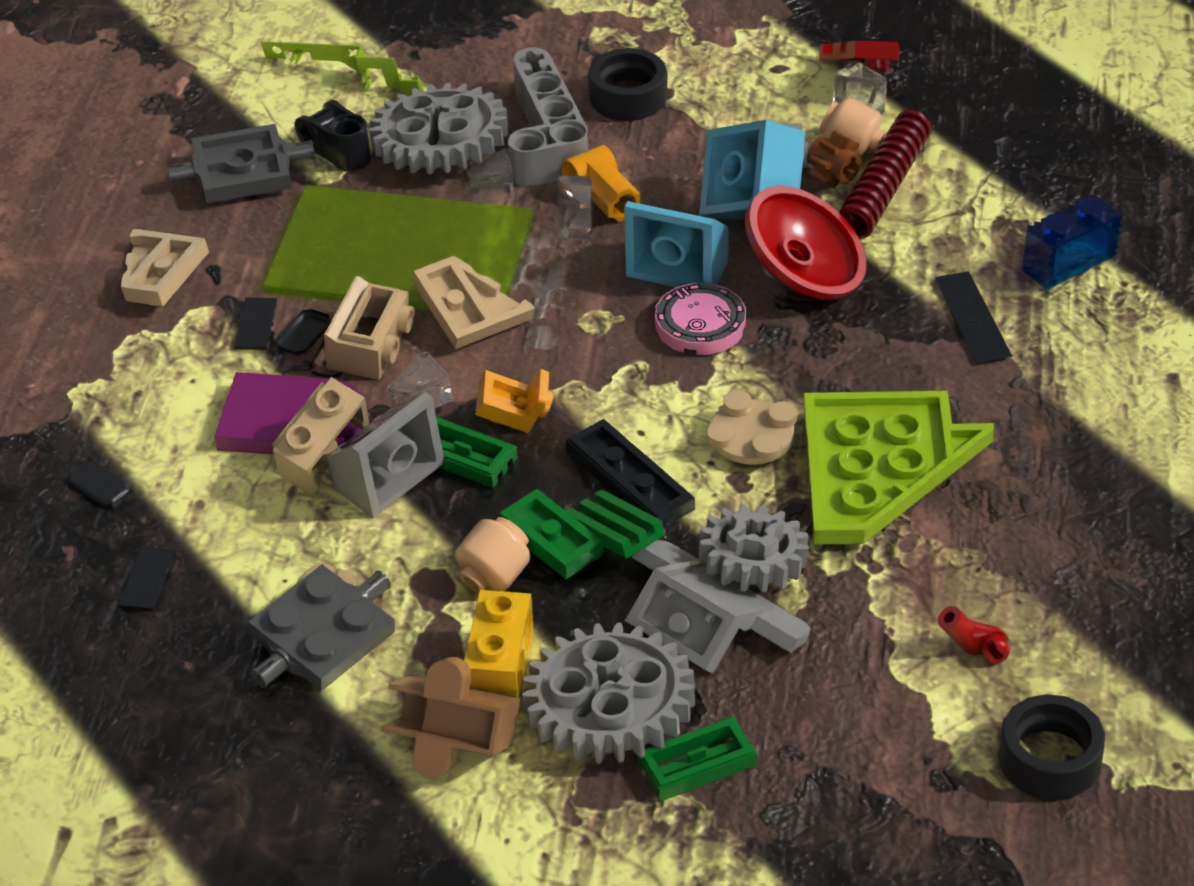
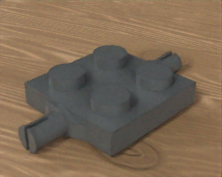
(241, 163)
(321, 628)

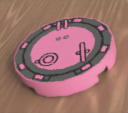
(700, 318)

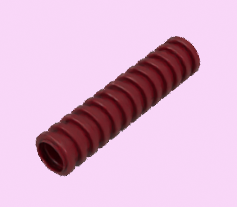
(885, 172)

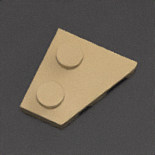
(159, 265)
(467, 302)

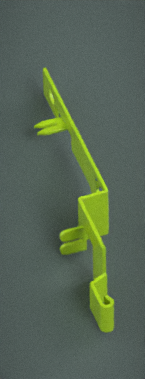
(340, 53)

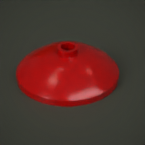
(805, 243)

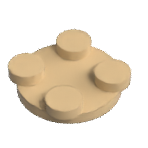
(752, 429)

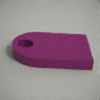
(262, 408)

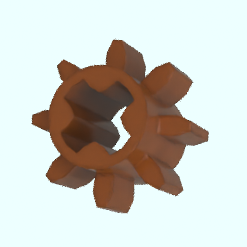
(834, 159)

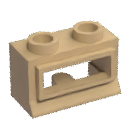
(361, 353)
(314, 432)

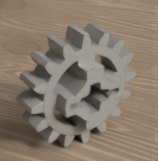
(749, 548)

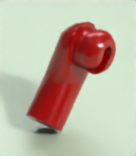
(974, 636)

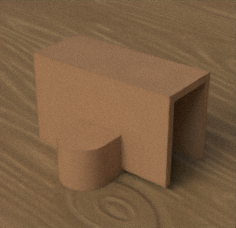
(451, 716)

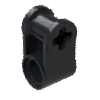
(336, 136)

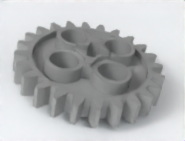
(464, 131)
(609, 692)

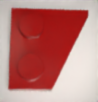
(874, 54)

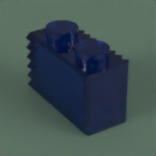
(1071, 241)

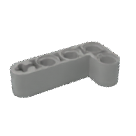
(554, 119)

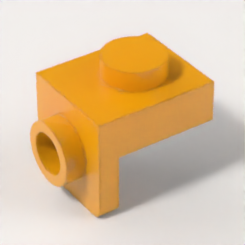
(513, 402)

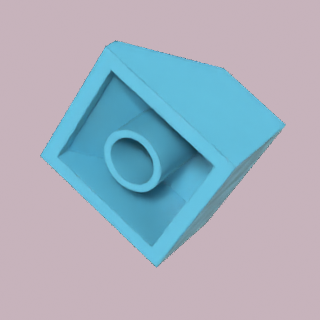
(746, 161)
(673, 246)

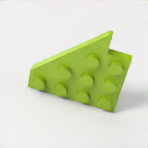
(879, 457)

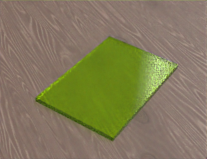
(390, 236)

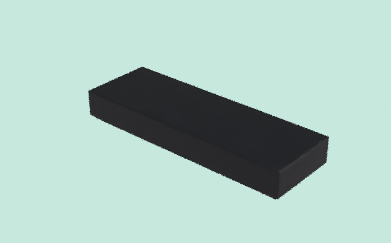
(629, 472)

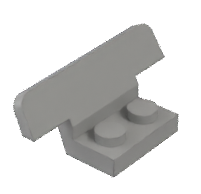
(701, 611)

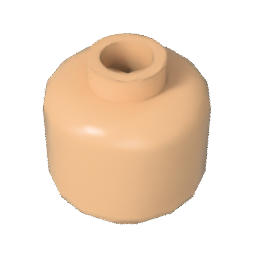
(856, 122)
(492, 555)

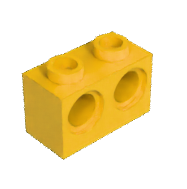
(500, 642)

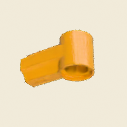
(609, 186)

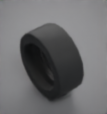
(625, 65)
(1056, 715)

